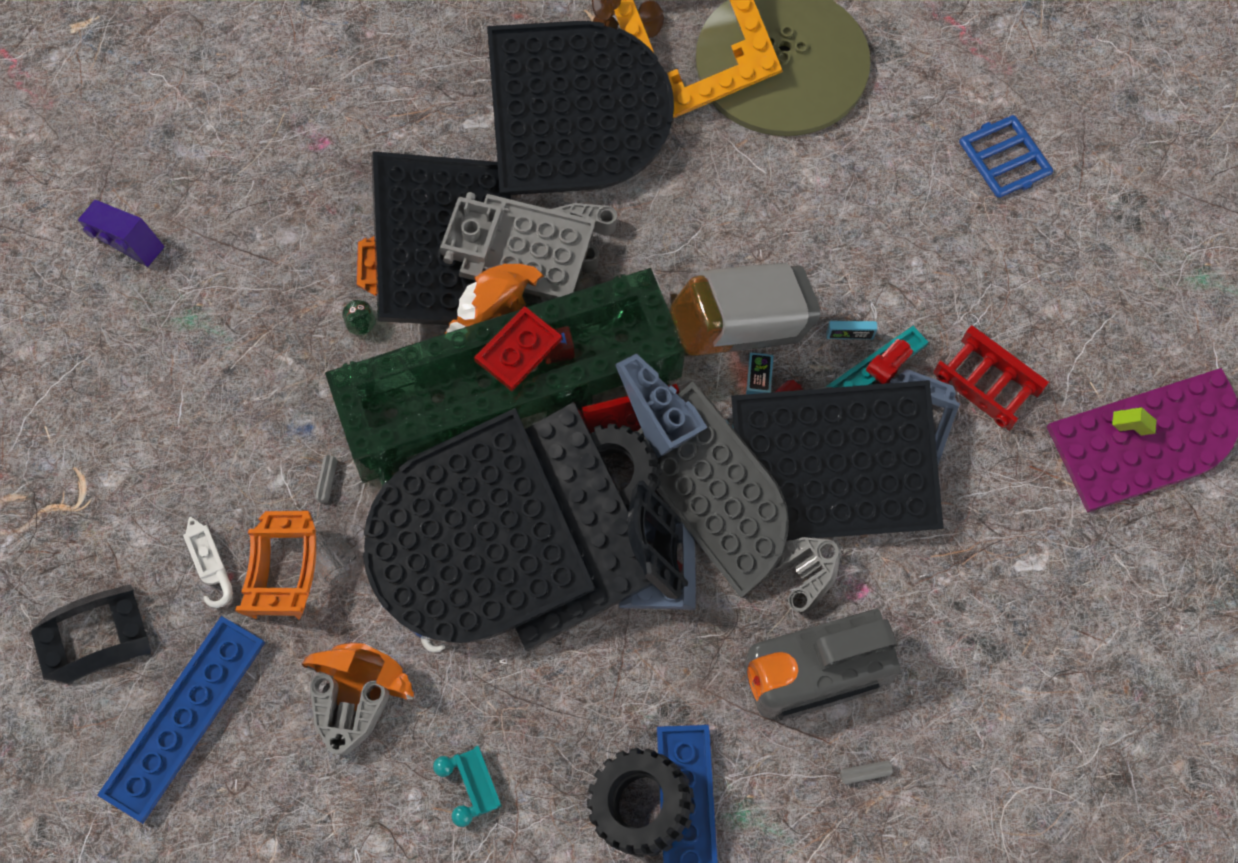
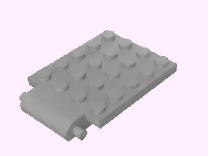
(518, 233)

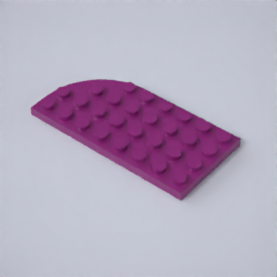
(1191, 437)

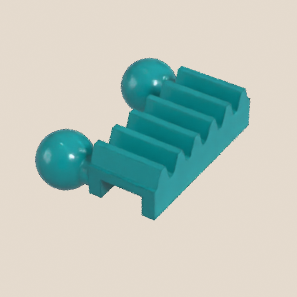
(477, 783)

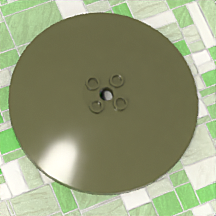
(820, 73)

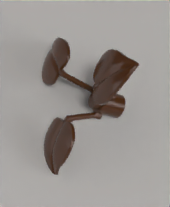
(649, 12)

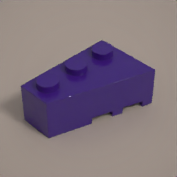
(121, 231)

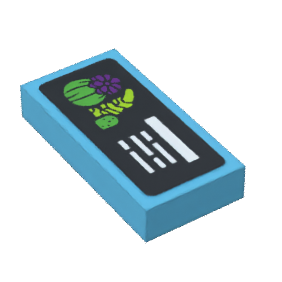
(851, 330)
(759, 373)

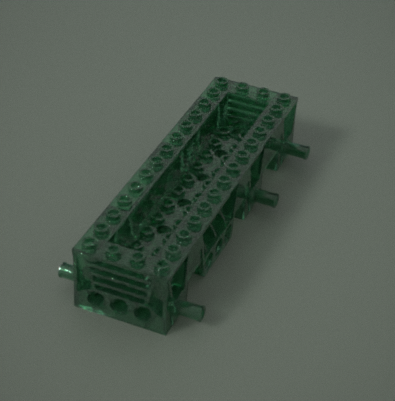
(447, 366)

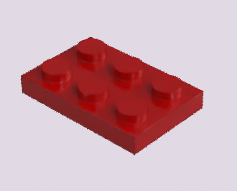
(518, 348)

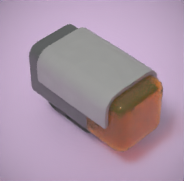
(744, 308)

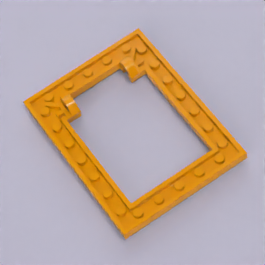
(753, 66)

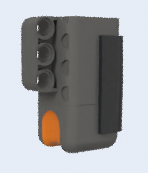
(822, 665)

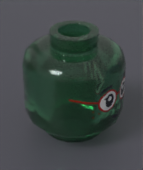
(358, 317)

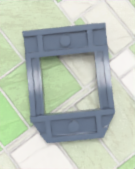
(941, 395)
(652, 597)

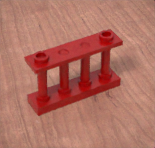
(1003, 360)

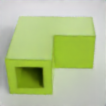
(1134, 419)

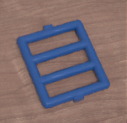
(988, 175)

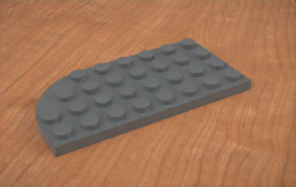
(725, 498)

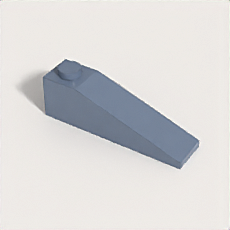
(660, 411)

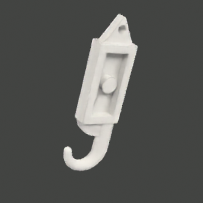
(207, 561)

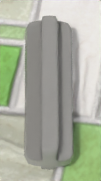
(326, 479)
(866, 772)

